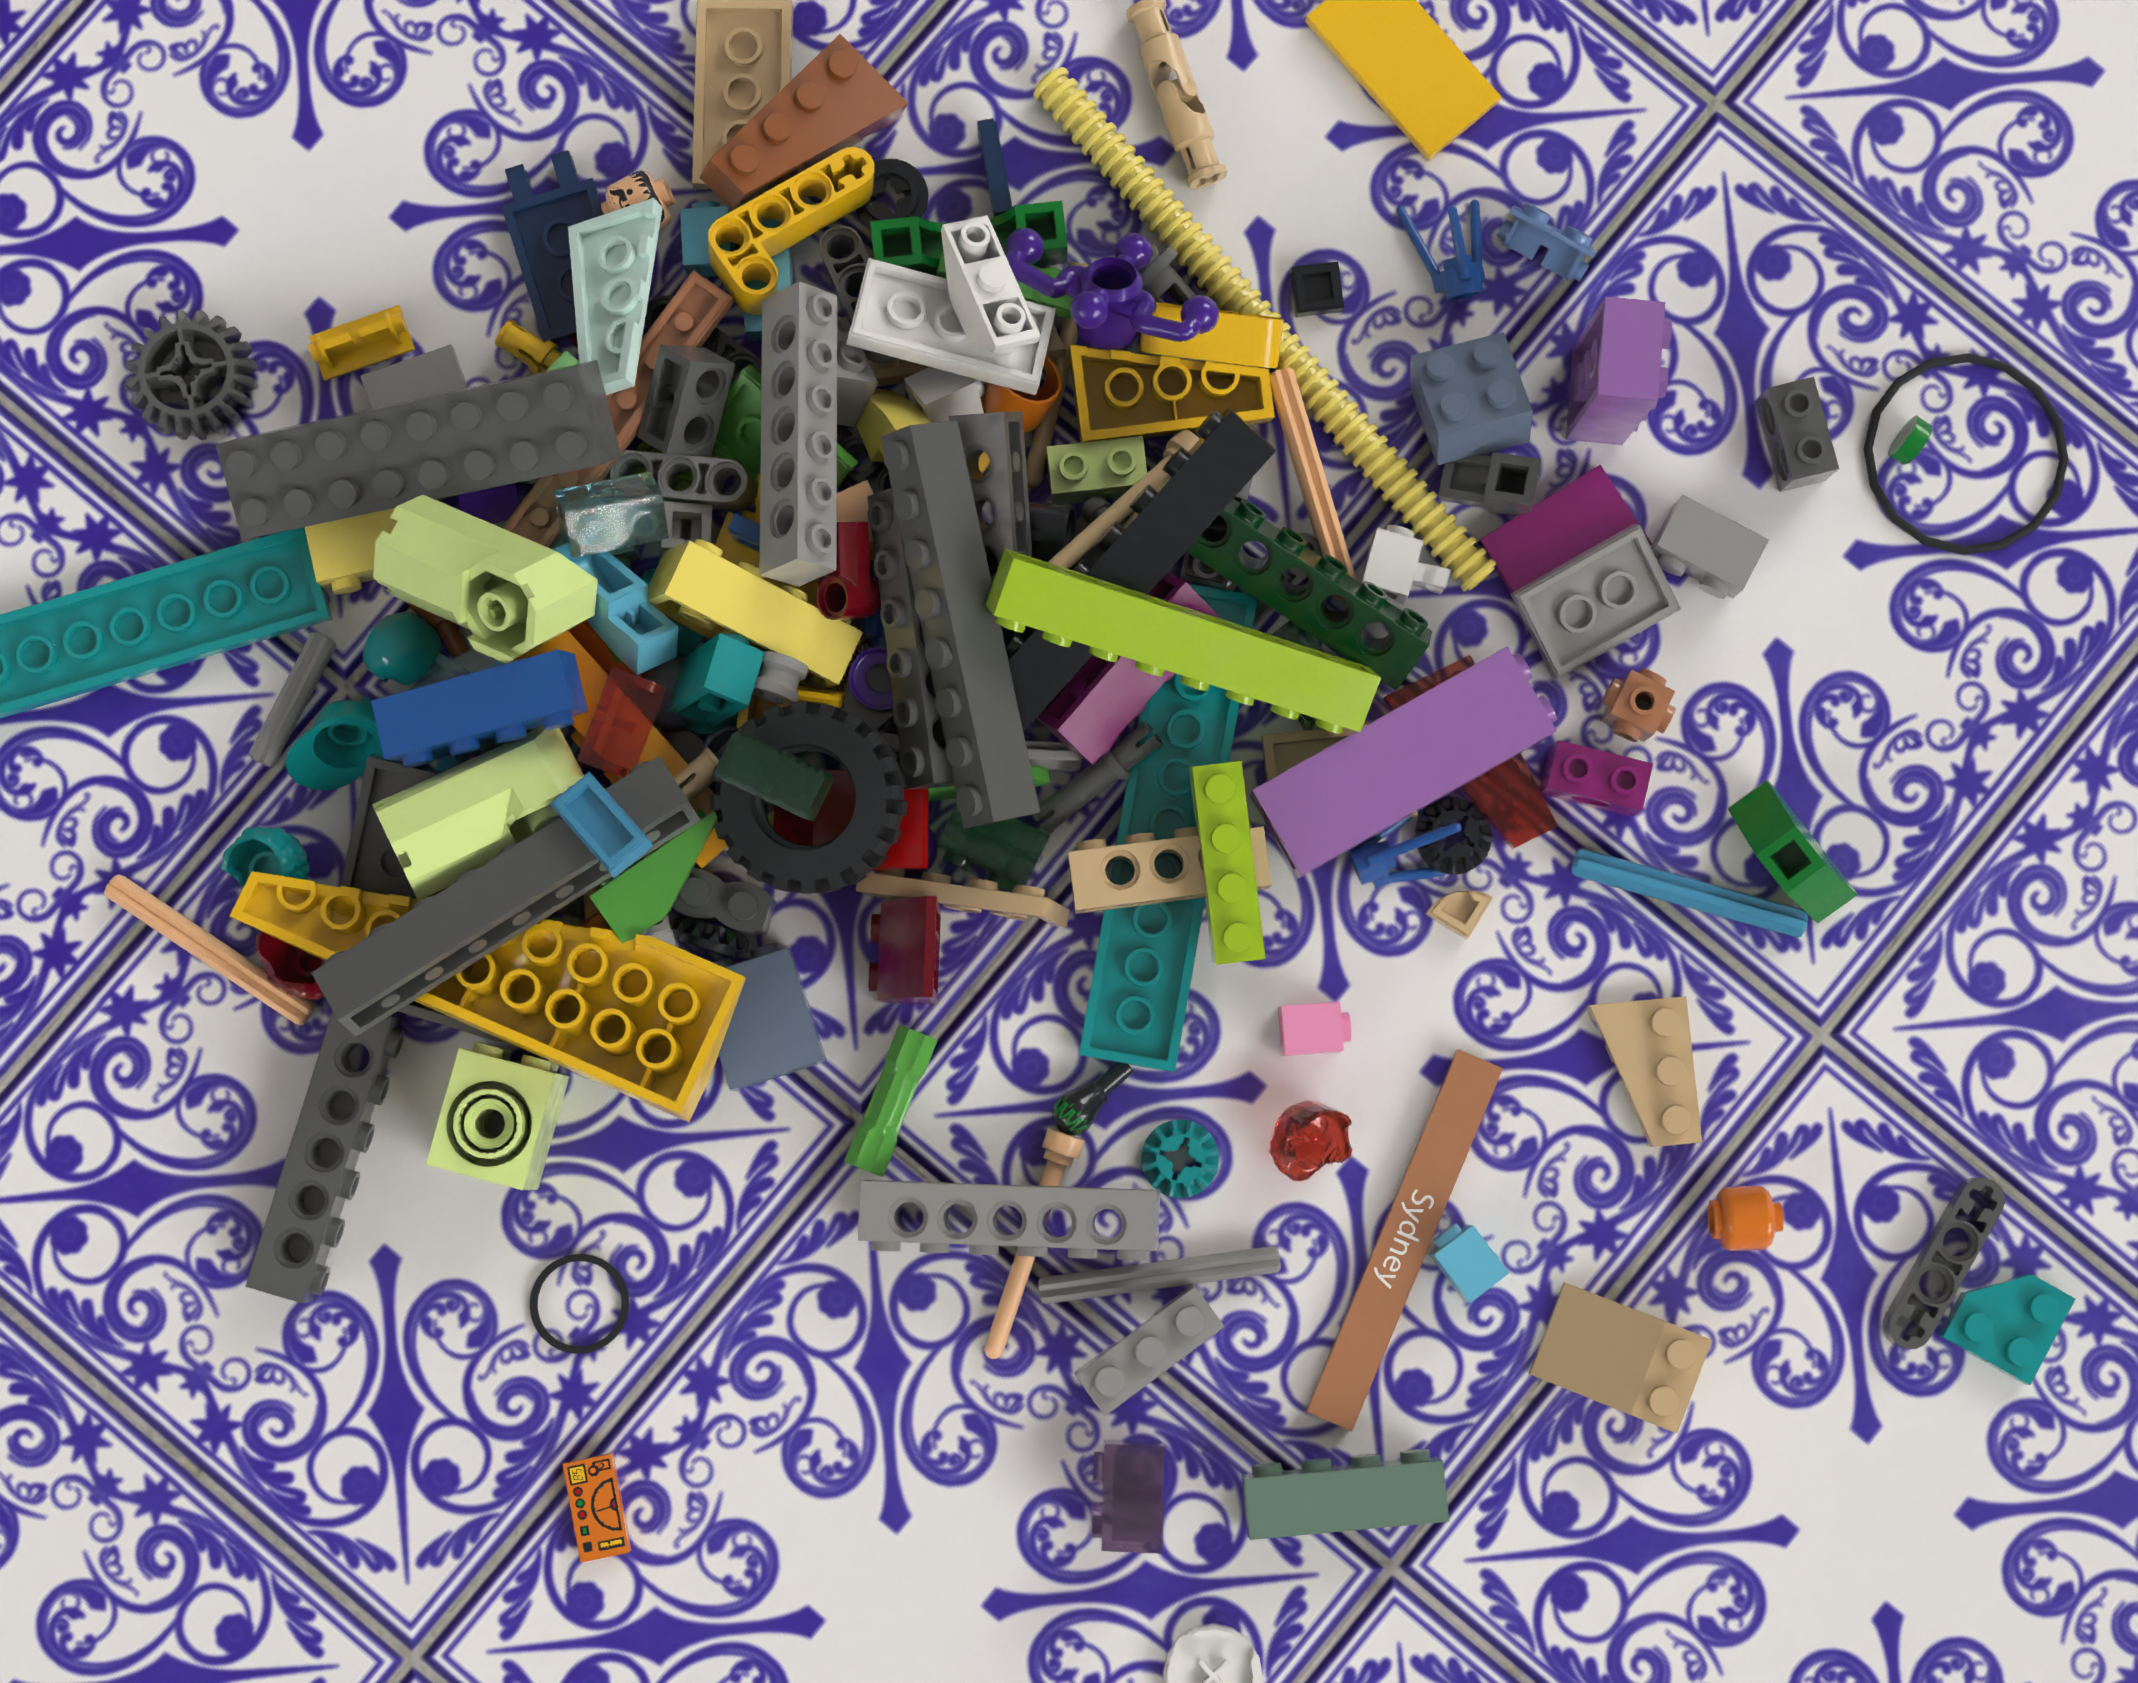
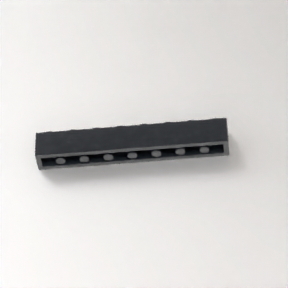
(1147, 544)

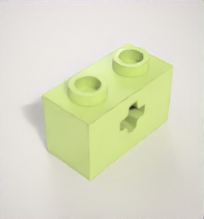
(1095, 468)

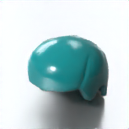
(401, 648)

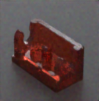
(621, 723)

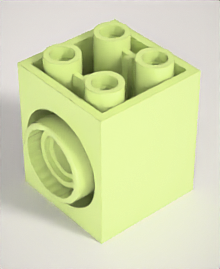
(526, 1096)

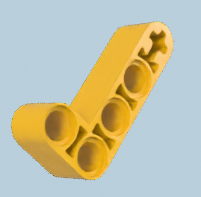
(846, 171)

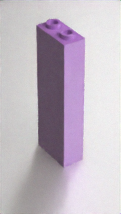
(1404, 761)

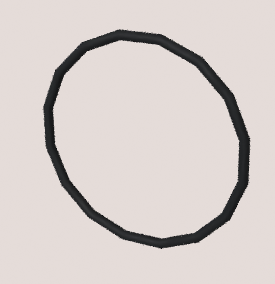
(2022, 379)

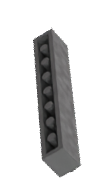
(958, 629)
(490, 906)

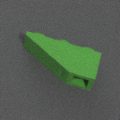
(652, 886)

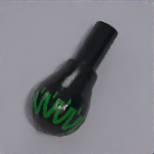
(1078, 1108)

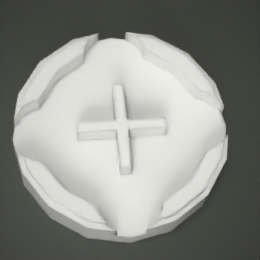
(1212, 1656)

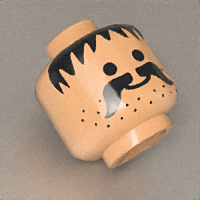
(638, 188)

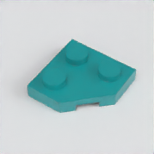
(2009, 1324)

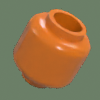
(1744, 1218)

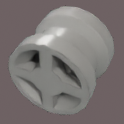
(779, 678)

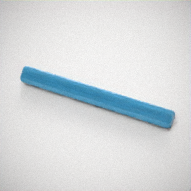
(1689, 893)

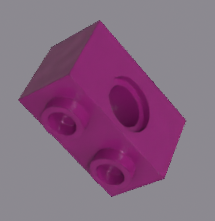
(1595, 778)

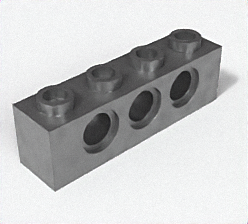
(1006, 483)

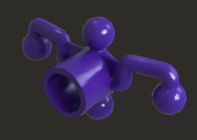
(1109, 293)

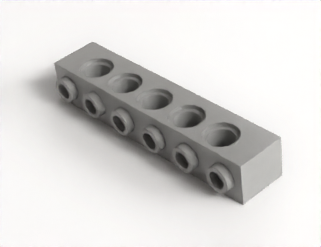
(798, 435)
(883, 1199)

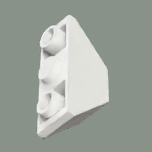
(985, 287)

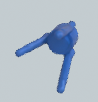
(1461, 274)
(1375, 859)

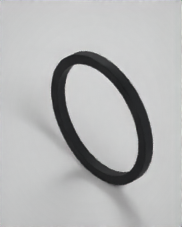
(534, 1304)

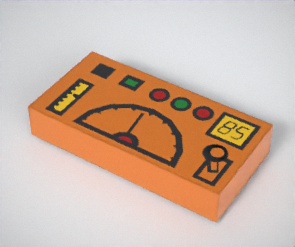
(597, 1507)

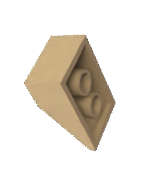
(1620, 1357)

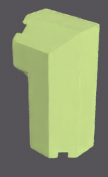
(482, 578)
(476, 808)

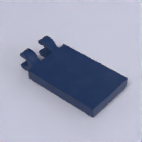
(541, 240)

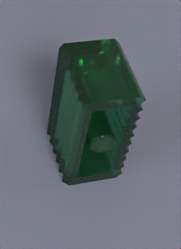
(774, 775)

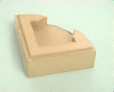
(1460, 911)

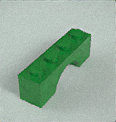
(919, 246)

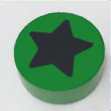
(1910, 440)

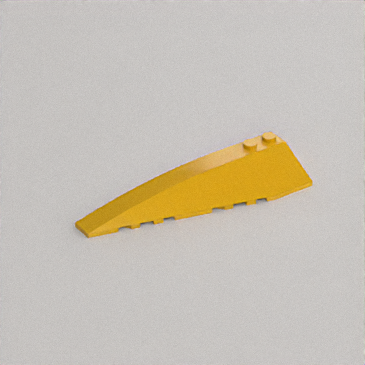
(572, 994)

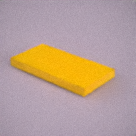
(1406, 67)

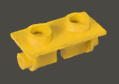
(361, 343)

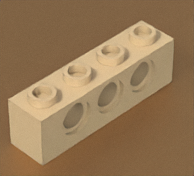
(1095, 892)

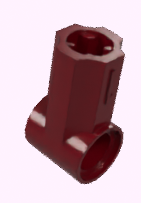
(850, 589)

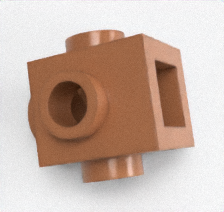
(1626, 717)

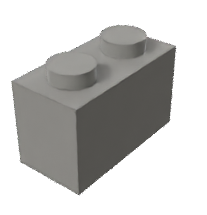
(1708, 548)

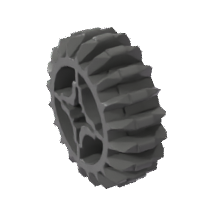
(153, 377)

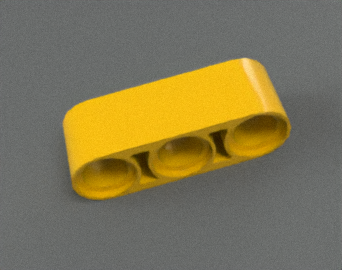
(1234, 340)

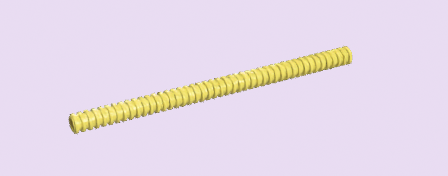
(1235, 295)

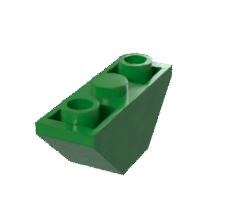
(1791, 852)

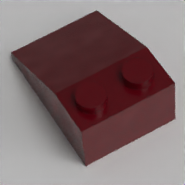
(907, 951)

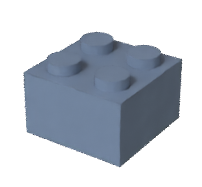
(1470, 398)

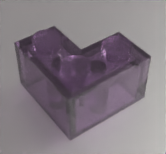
(1131, 1497)

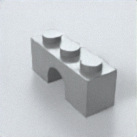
(1149, 1350)

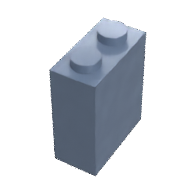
(771, 1023)

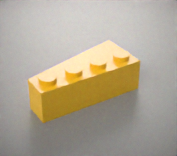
(1159, 396)

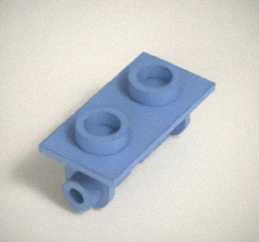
(1564, 247)

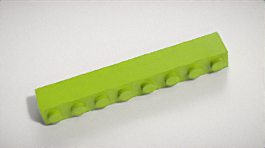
(1182, 642)

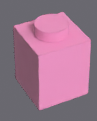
(1313, 1028)

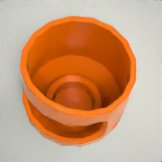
(1033, 406)

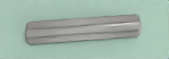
(292, 699)

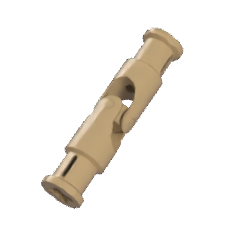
(1178, 98)

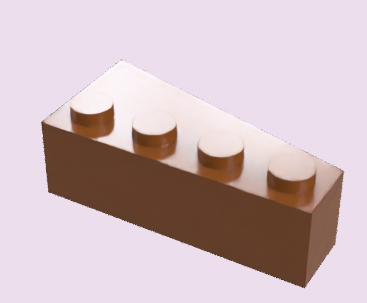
(814, 116)

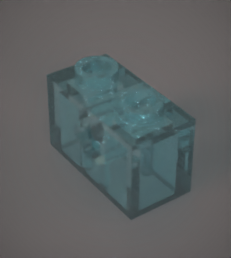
(611, 514)

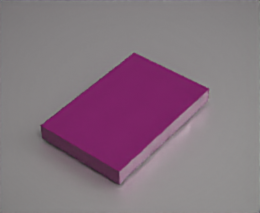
(1558, 529)

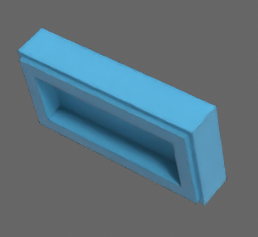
(601, 825)

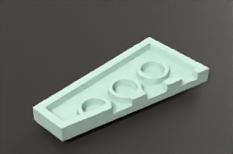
(612, 286)

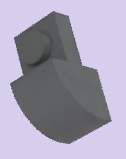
(1495, 482)

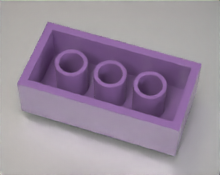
(1617, 370)

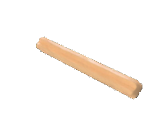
(1309, 467)
(206, 948)

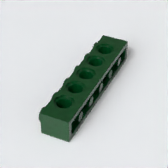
(1304, 604)

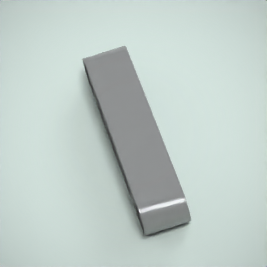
(707, 482)

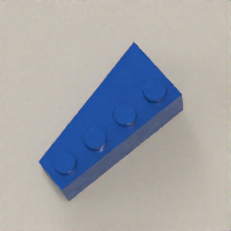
(480, 708)

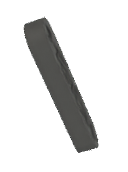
(1935, 1257)

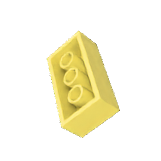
(719, 597)

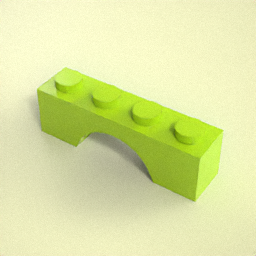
(1227, 862)

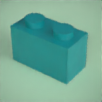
(716, 680)

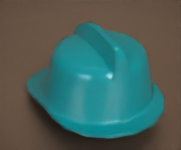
(335, 746)

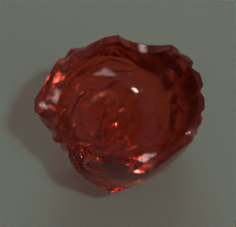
(1309, 1138)

